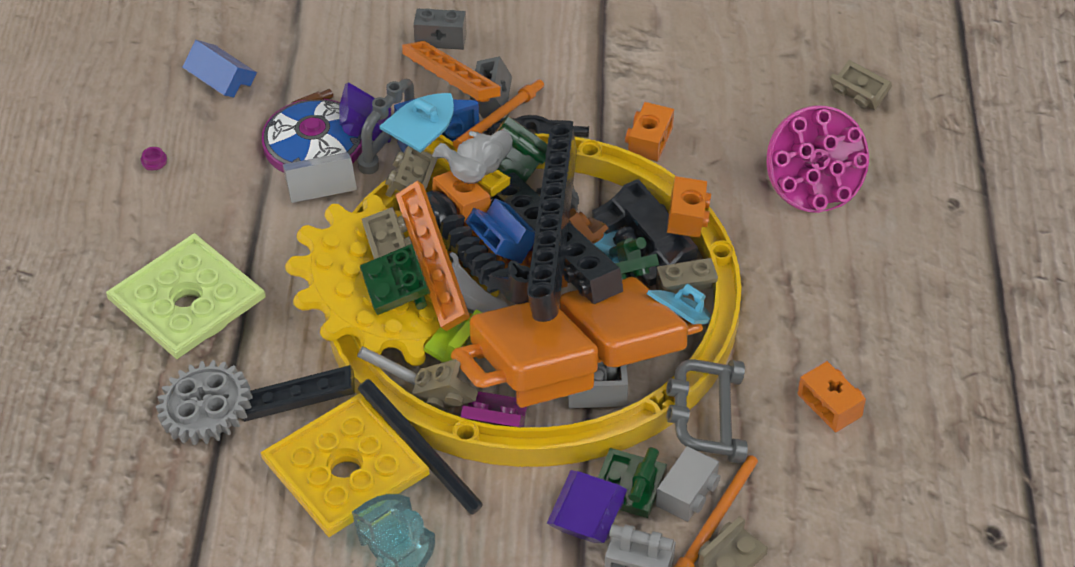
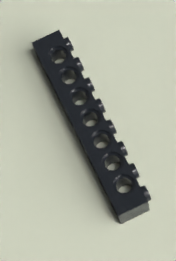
(584, 263)

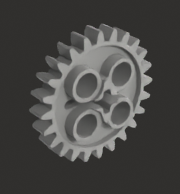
(204, 402)

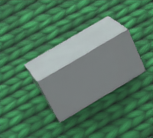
(319, 177)

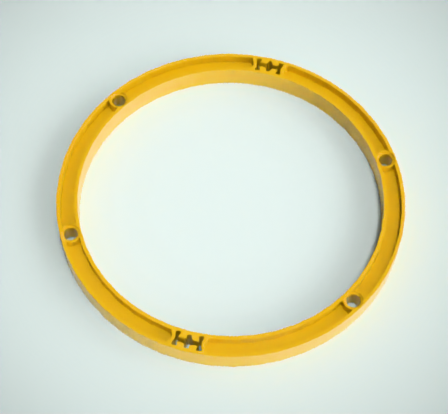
(592, 437)

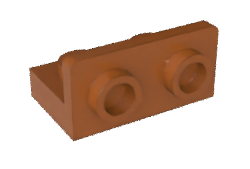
(589, 227)

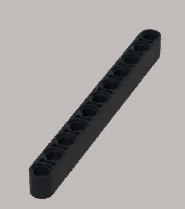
(552, 224)

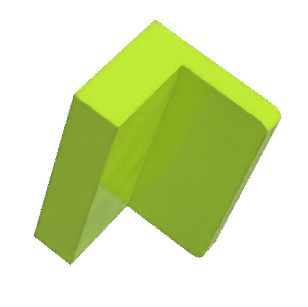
(444, 342)

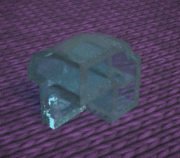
(394, 532)

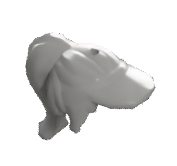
(476, 155)

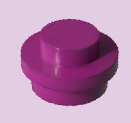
(153, 158)

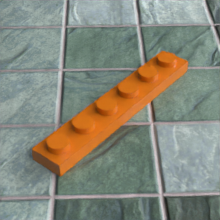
(452, 71)
(432, 256)

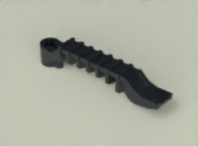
(457, 238)

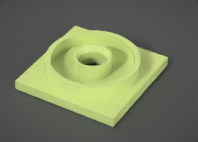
(185, 271)

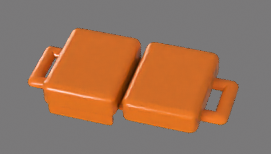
(563, 354)

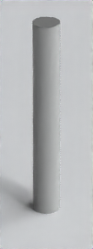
(387, 365)

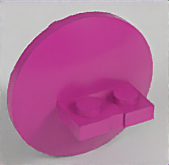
(817, 158)

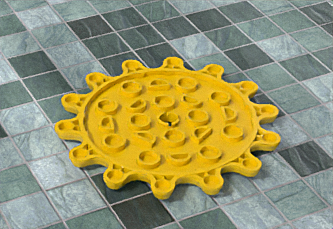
(341, 292)

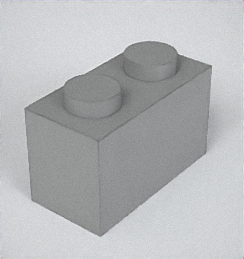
(688, 484)

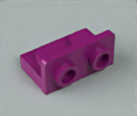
(495, 410)

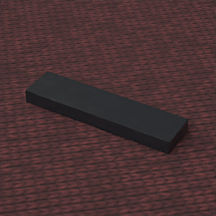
(301, 392)

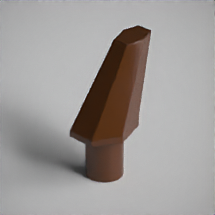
(327, 94)

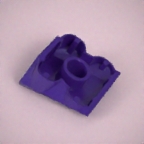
(354, 110)
(587, 507)

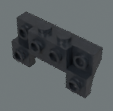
(639, 209)

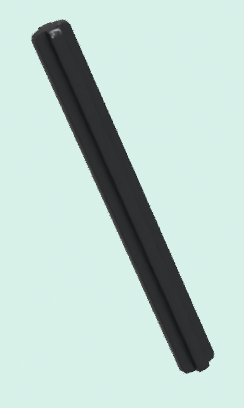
(420, 447)

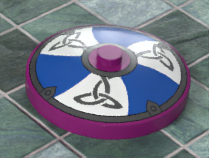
(307, 132)

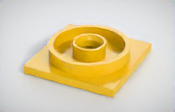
(342, 435)

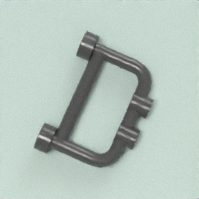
(368, 161)
(679, 413)

